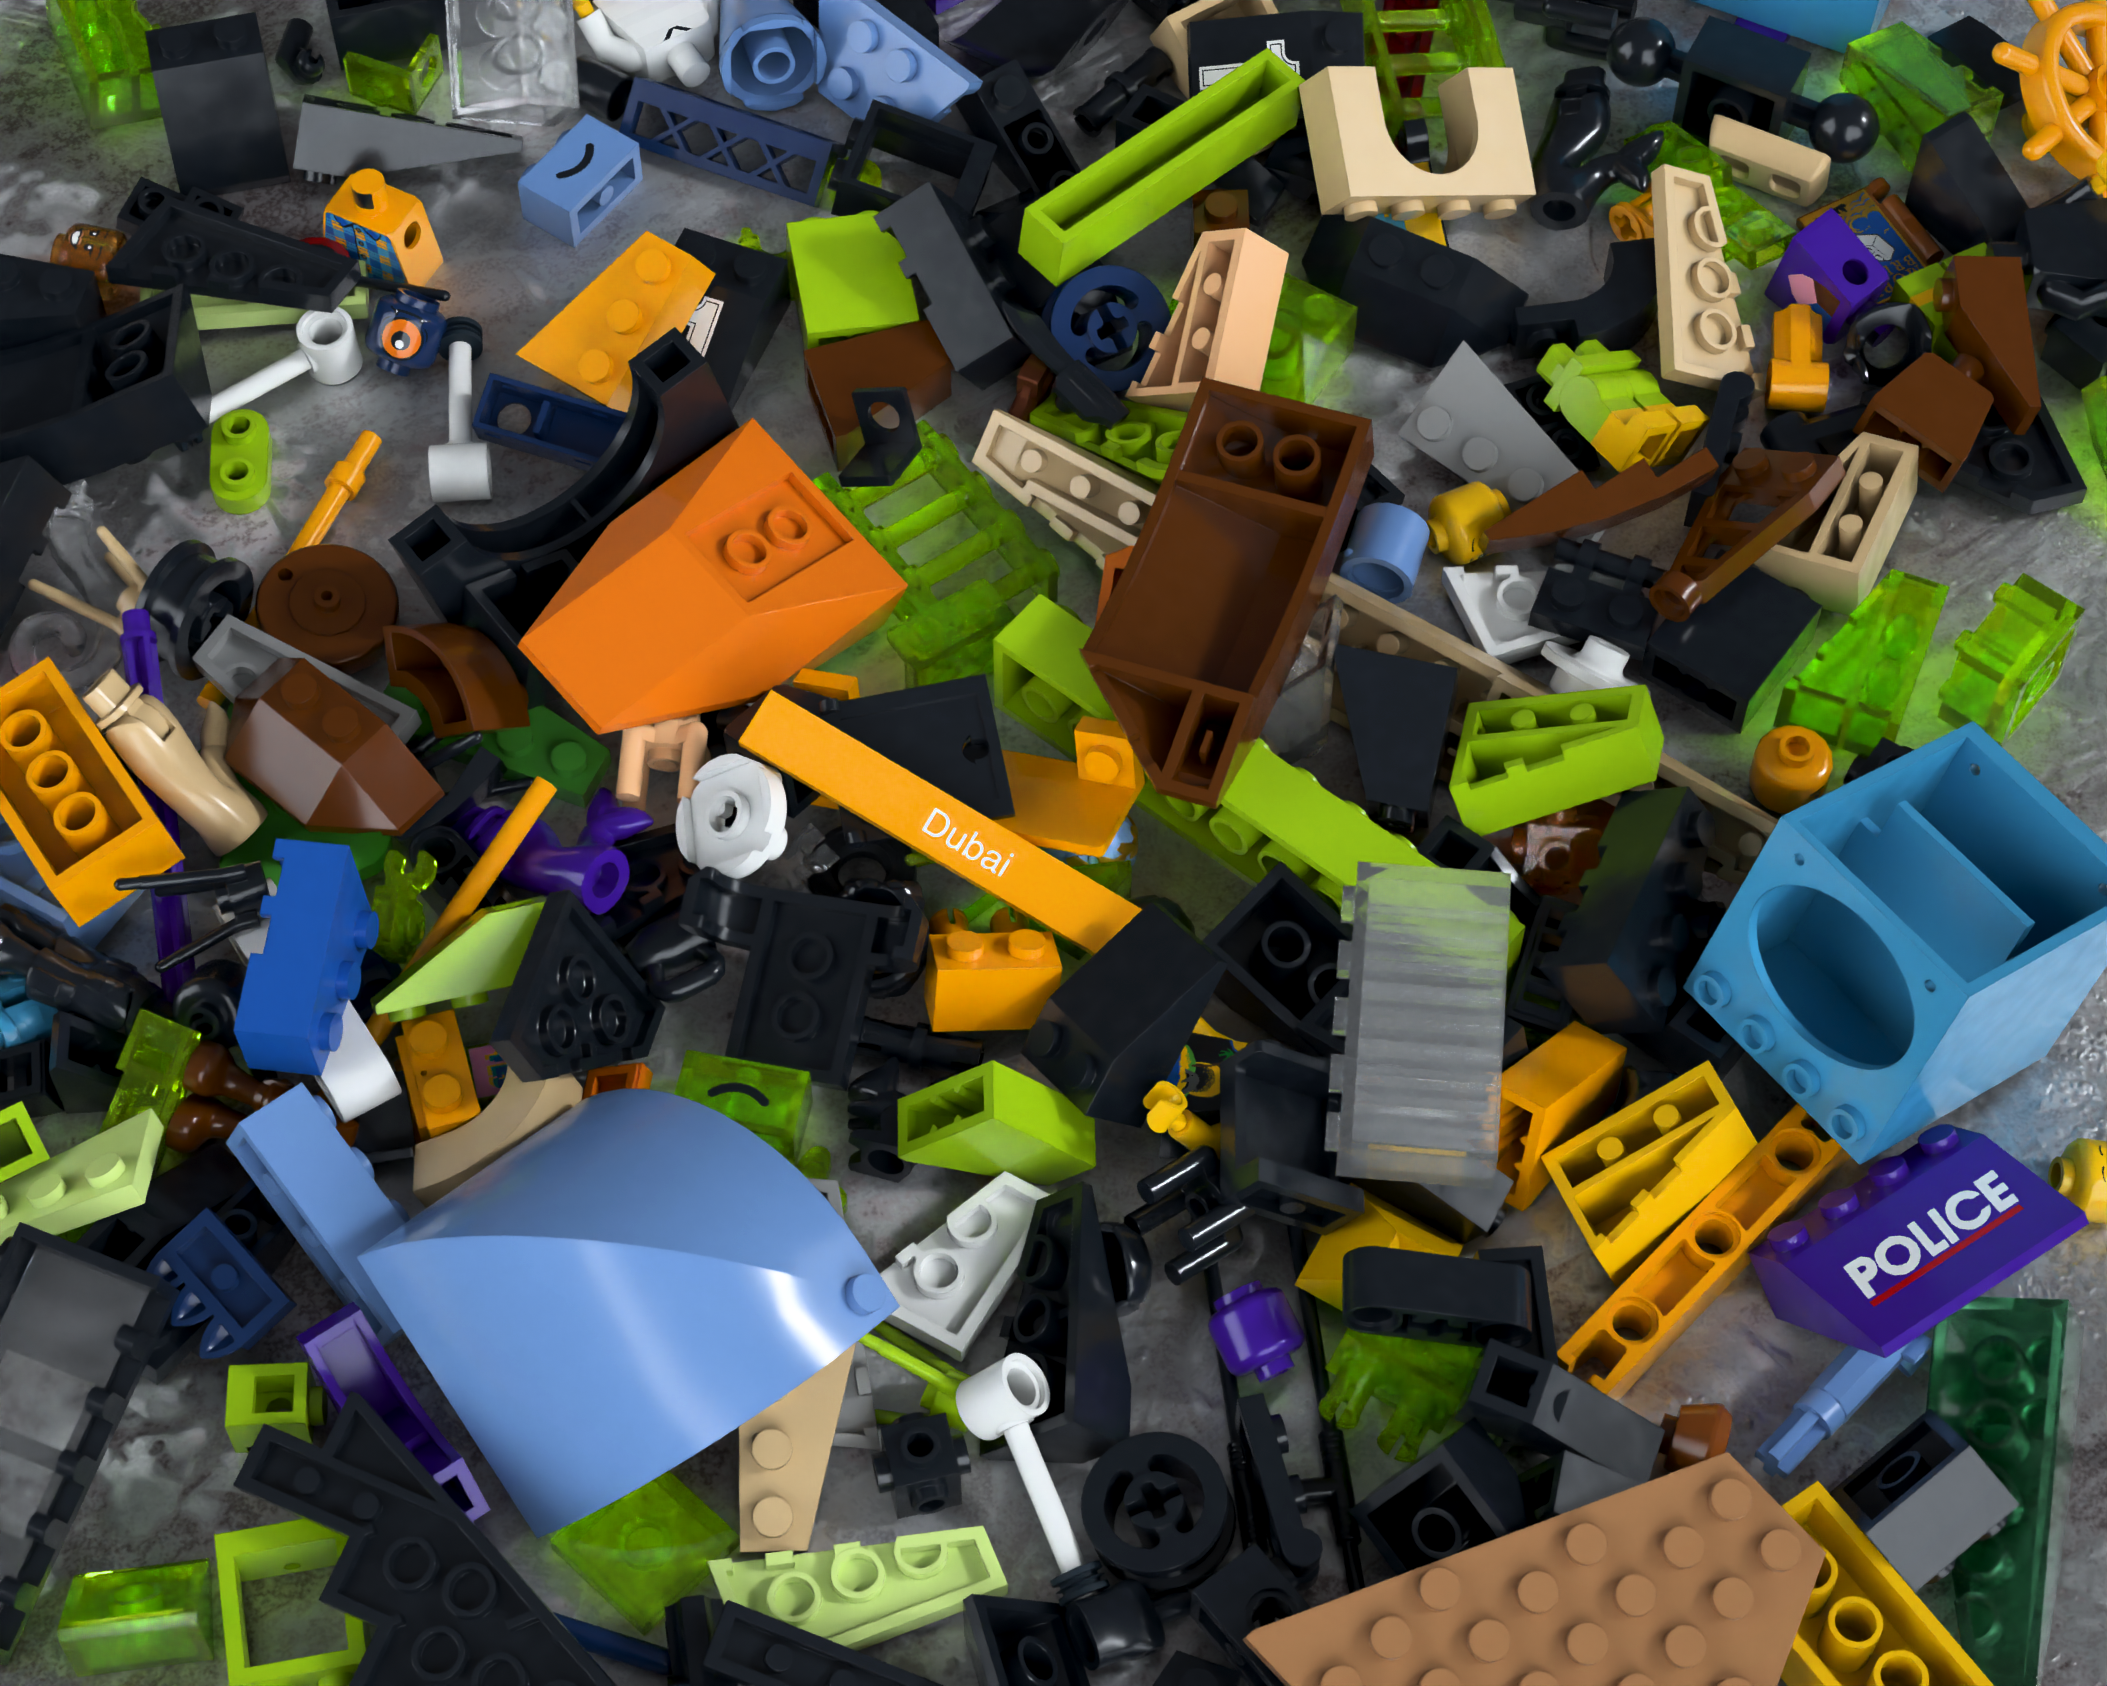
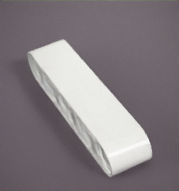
(358, 1072)

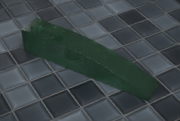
(2010, 1388)

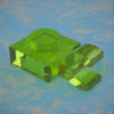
(398, 910)

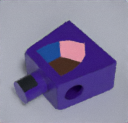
(1833, 275)

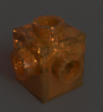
(1556, 870)

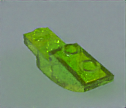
(1751, 230)

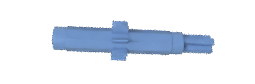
(1833, 1400)

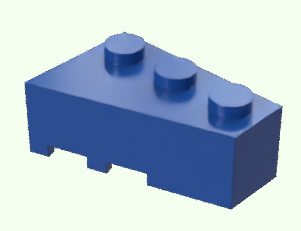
(309, 960)

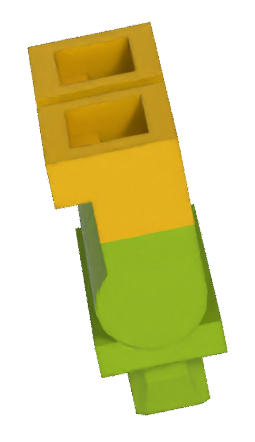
(1618, 405)

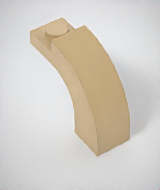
(507, 1121)

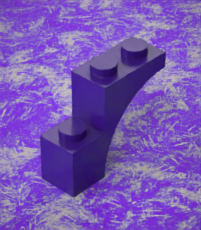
(352, 1359)

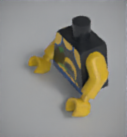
(1188, 1102)

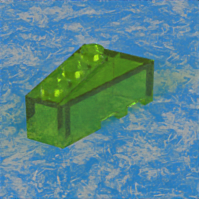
(106, 59)

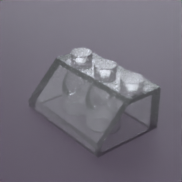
(512, 61)

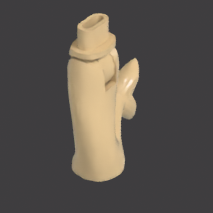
(164, 759)

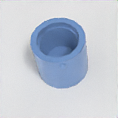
(1386, 550)

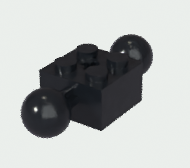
(1743, 79)

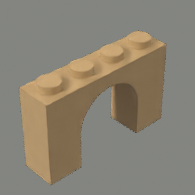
(1366, 175)

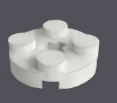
(760, 819)

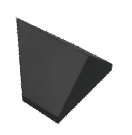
(84, 1063)

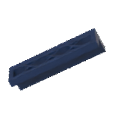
(738, 121)

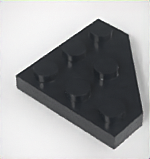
(2019, 470)
(573, 999)

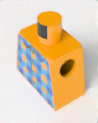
(383, 229)

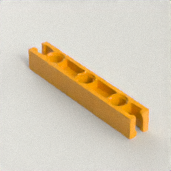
(1684, 1280)

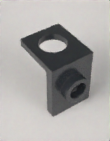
(885, 450)
(388, 1129)

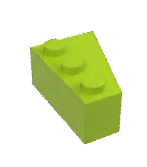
(1552, 754)

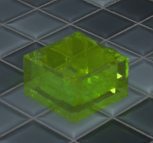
(2010, 659)

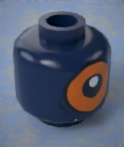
(405, 331)

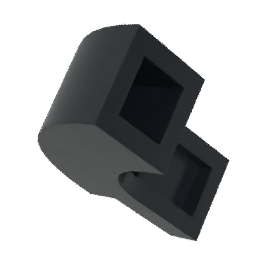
(1613, 315)

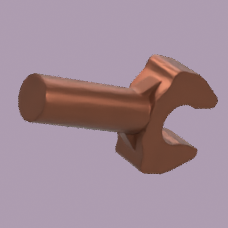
(1032, 388)

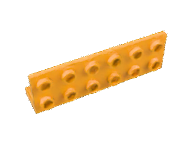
(1054, 800)

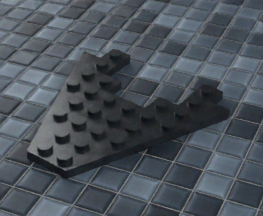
(414, 1564)

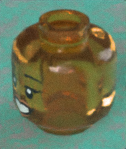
(90, 249)

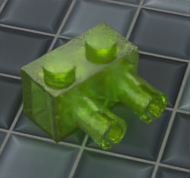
(1410, 1375)

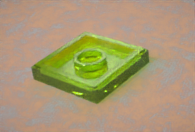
(646, 1548)

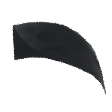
(1039, 33)

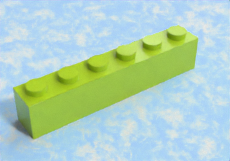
(1160, 167)

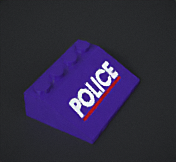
(1912, 1241)

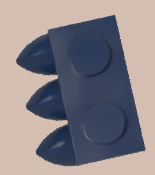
(220, 1282)

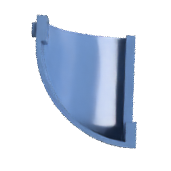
(623, 1295)

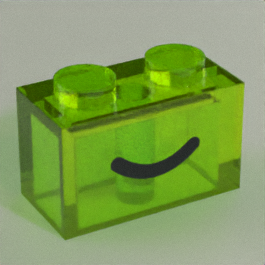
(757, 1095)

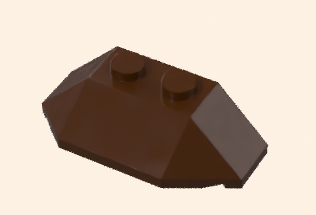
(325, 755)

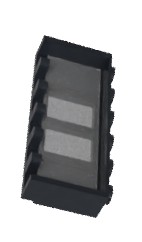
(69, 1363)

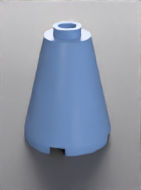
(768, 53)

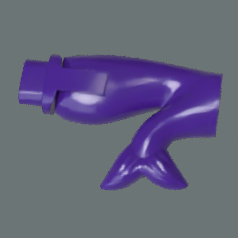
(541, 865)

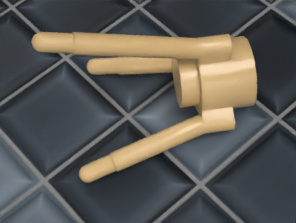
(123, 566)

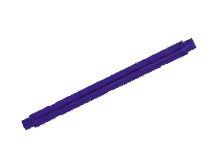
(169, 912)

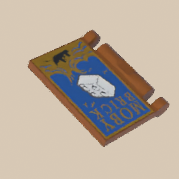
(1885, 229)

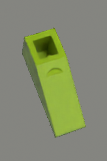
(466, 963)

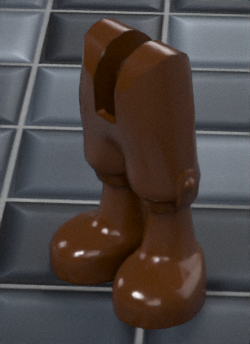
(215, 1073)

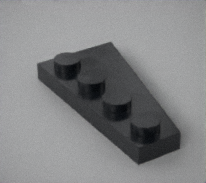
(230, 260)

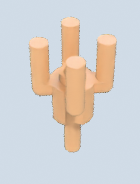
(664, 747)

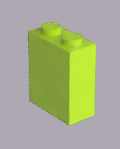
(847, 278)

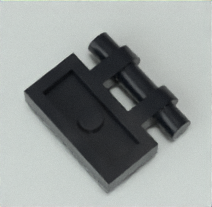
(1582, 607)

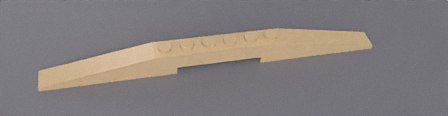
(1107, 507)

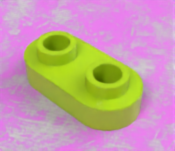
(241, 456)

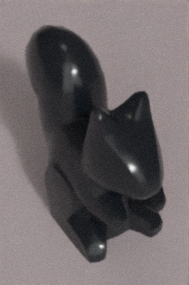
(875, 1129)

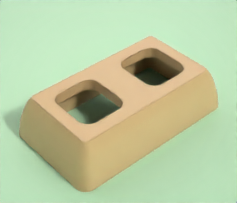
(1770, 161)

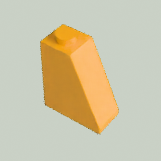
(1550, 1100)

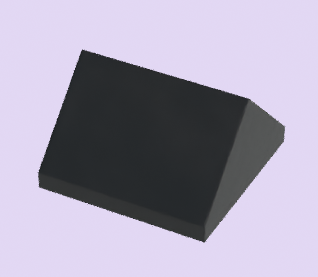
(1020, 1643)

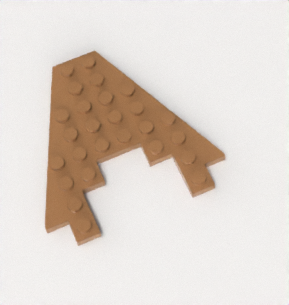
(1639, 1589)

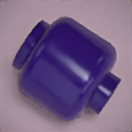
(1256, 1331)

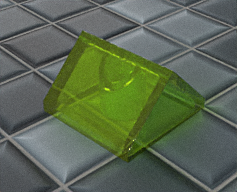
(138, 1618)

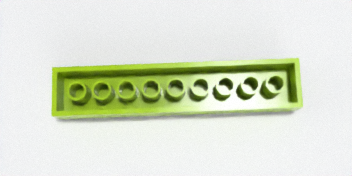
(1266, 813)

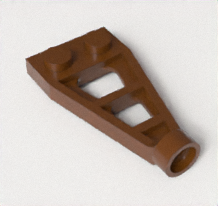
(1757, 476)

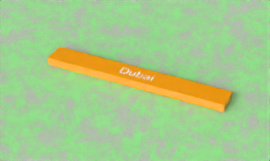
(936, 824)

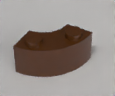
(456, 677)

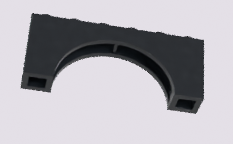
(669, 423)

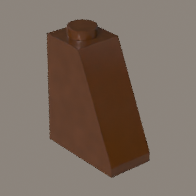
(887, 358)

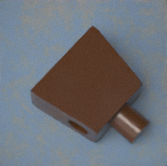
(1934, 408)

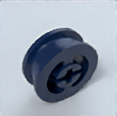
(1143, 311)

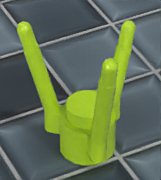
(941, 1377)

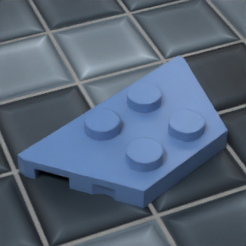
(886, 60)

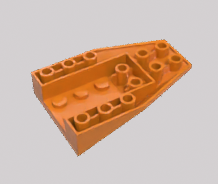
(711, 592)

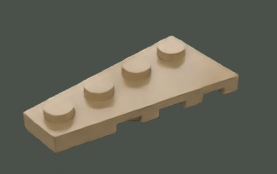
(1695, 287)
(787, 1459)

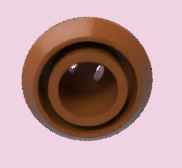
(1694, 1435)

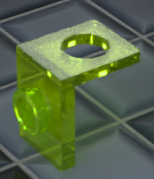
(394, 86)

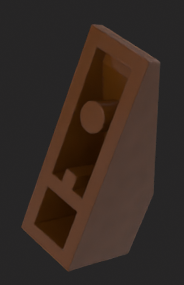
(1989, 319)

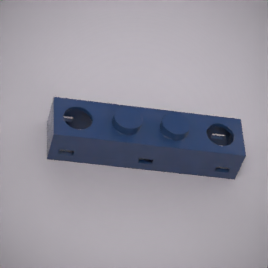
(560, 425)

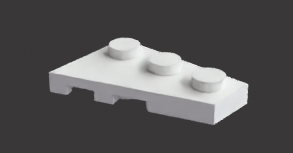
(1499, 605)
(963, 1268)

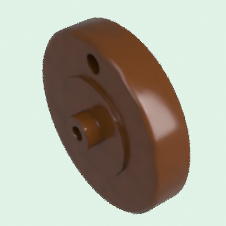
(329, 605)

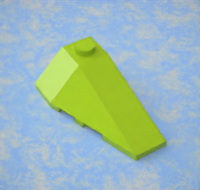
(1138, 443)

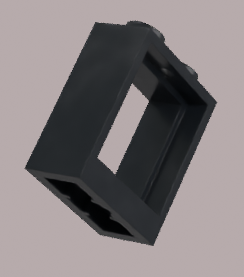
(913, 140)

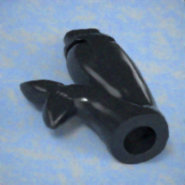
(1571, 137)

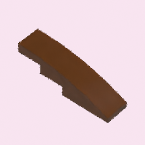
(1579, 509)

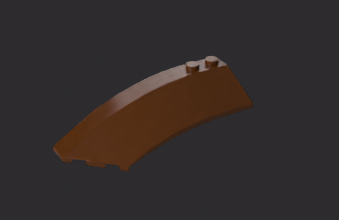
(1226, 581)

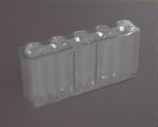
(1420, 1025)

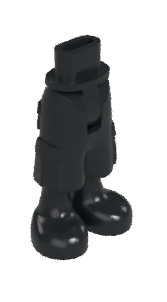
(75, 975)

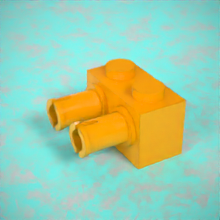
(988, 977)

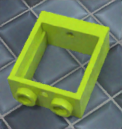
(275, 1552)

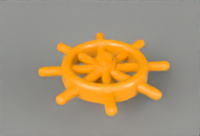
(2062, 99)

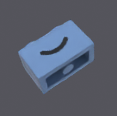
(580, 180)

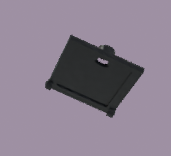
(926, 735)

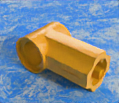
(1796, 371)

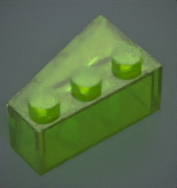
(1913, 87)
(1869, 669)

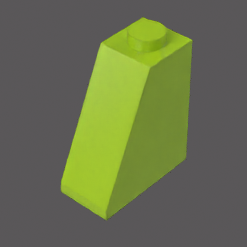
(996, 1124)

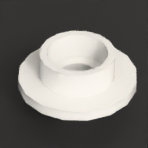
(1594, 667)

